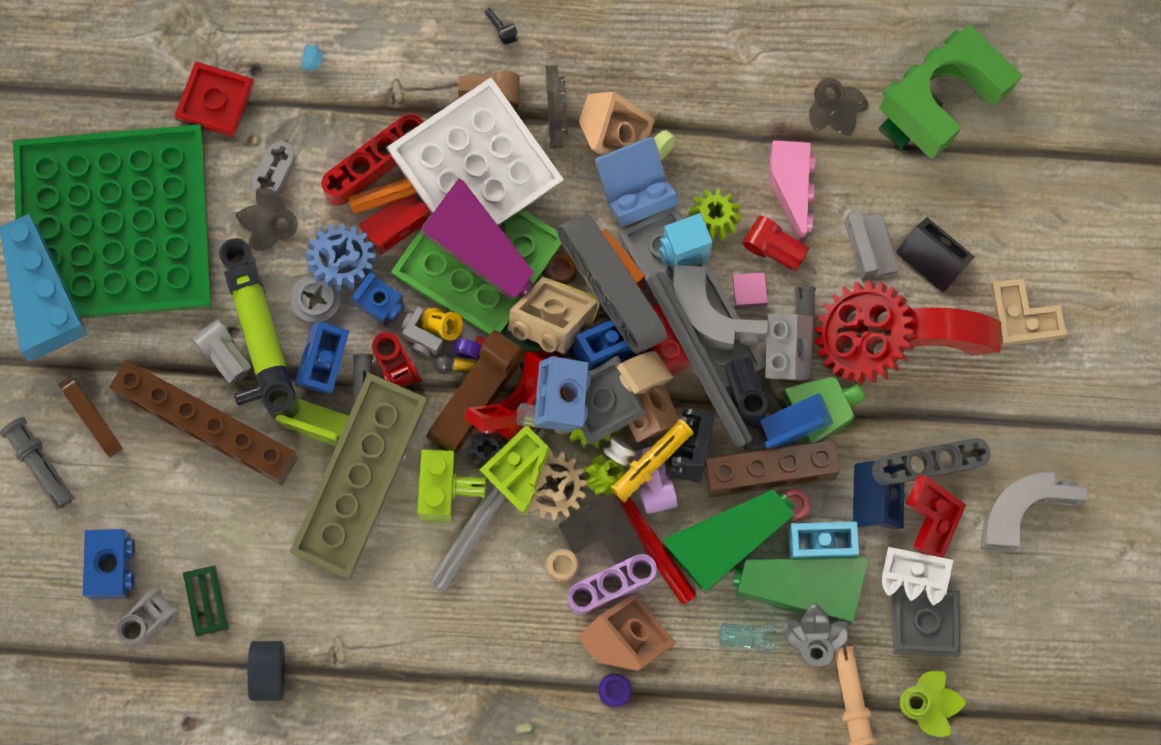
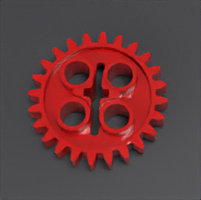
(861, 360)

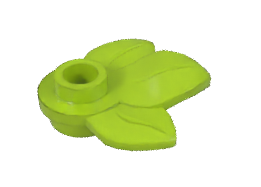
(936, 704)

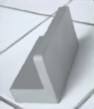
(870, 245)

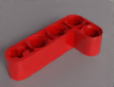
(368, 155)

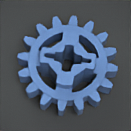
(332, 247)

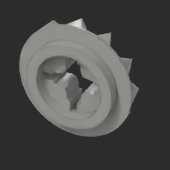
(301, 303)

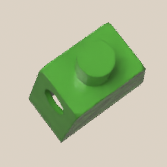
(837, 402)

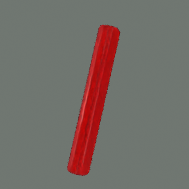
(657, 551)

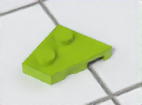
(518, 468)

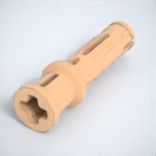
(856, 714)

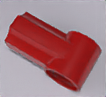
(767, 239)

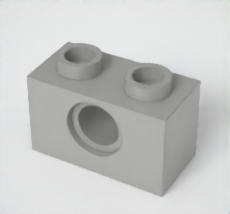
(789, 347)

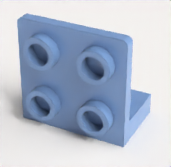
(635, 182)

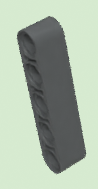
(611, 283)

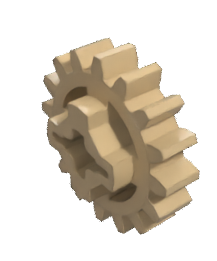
(565, 480)

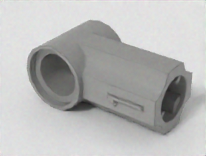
(219, 347)

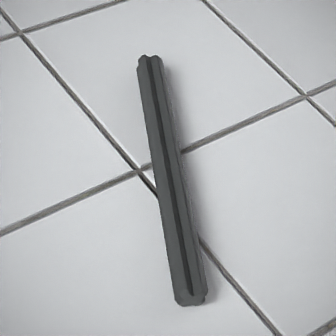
(699, 359)

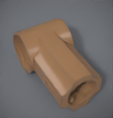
(506, 81)

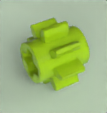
(603, 475)

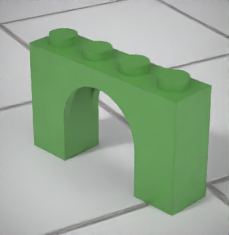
(964, 57)

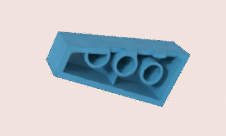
(39, 296)

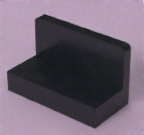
(934, 254)

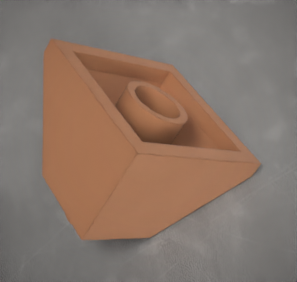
(626, 636)

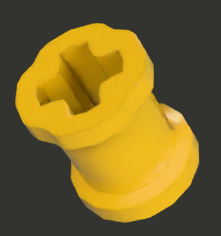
(444, 321)

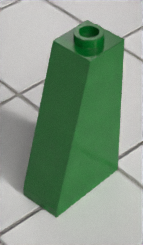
(727, 539)
(801, 582)

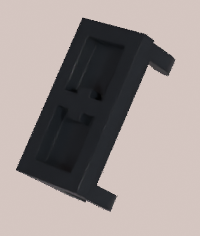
(690, 457)

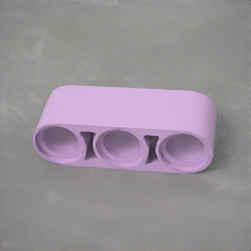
(623, 573)

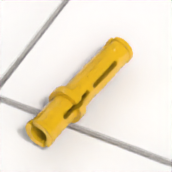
(641, 470)

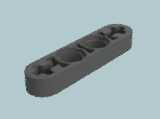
(931, 461)

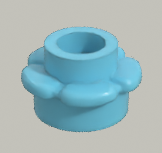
(311, 58)

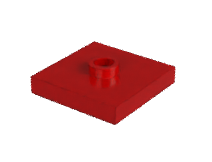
(214, 99)

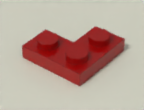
(941, 515)

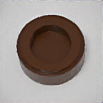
(561, 268)

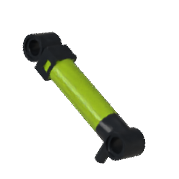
(258, 330)

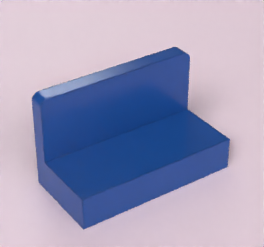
(796, 422)

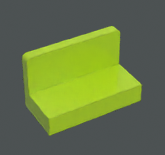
(315, 422)

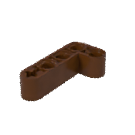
(482, 385)

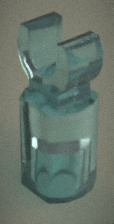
(745, 636)

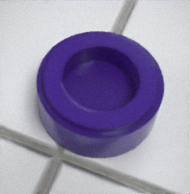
(466, 349)
(614, 690)

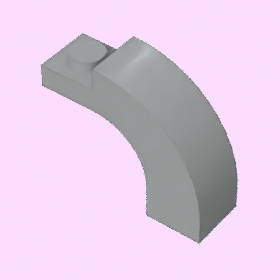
(708, 324)
(1004, 516)

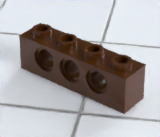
(771, 468)

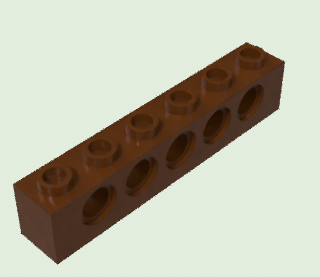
(203, 422)

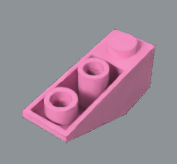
(790, 181)

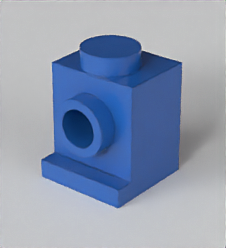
(382, 312)

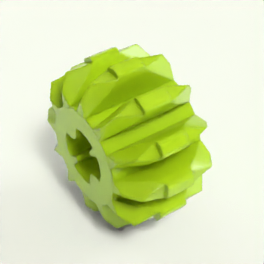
(723, 205)

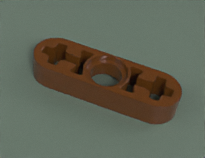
(90, 416)

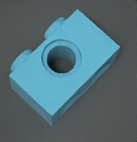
(685, 242)
(823, 540)

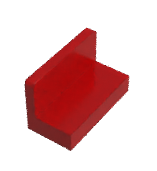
(395, 223)

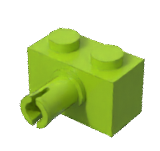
(441, 485)

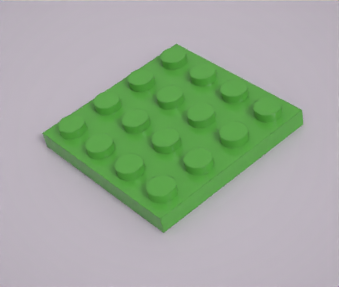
(460, 290)

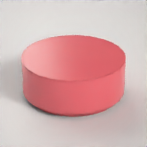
(801, 503)

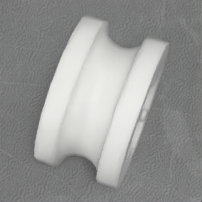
(619, 451)

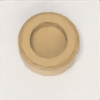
(562, 565)

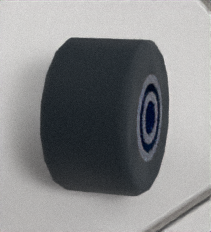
(266, 671)

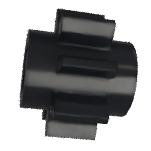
(479, 448)

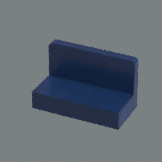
(874, 502)

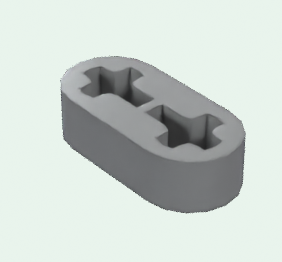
(268, 163)

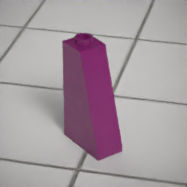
(477, 242)

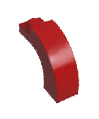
(956, 329)
(503, 415)

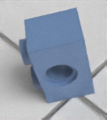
(550, 407)

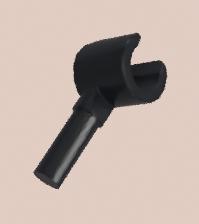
(506, 33)

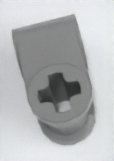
(147, 617)

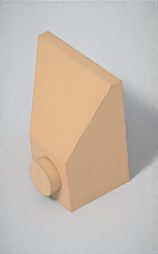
(613, 122)

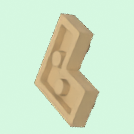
(1019, 321)

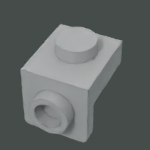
(422, 341)

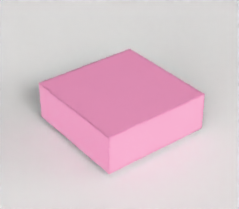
(749, 290)

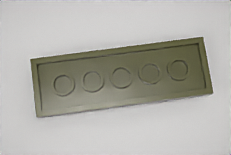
(359, 475)

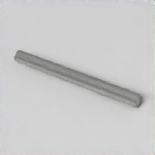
(470, 534)

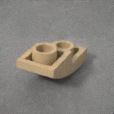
(643, 372)

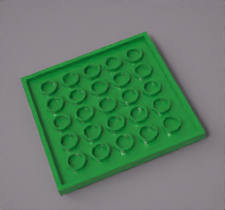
(121, 216)

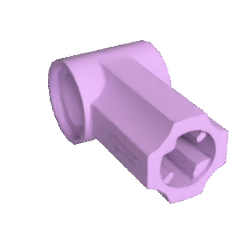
(659, 491)

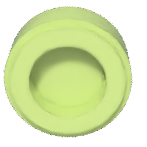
(665, 142)

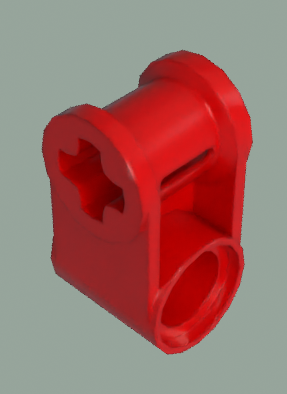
(398, 366)

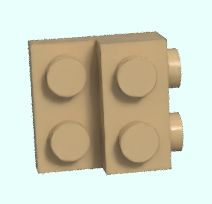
(551, 315)

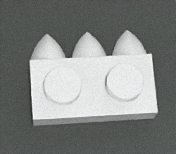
(916, 574)

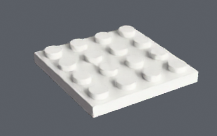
(483, 146)

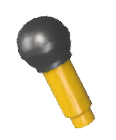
(445, 363)

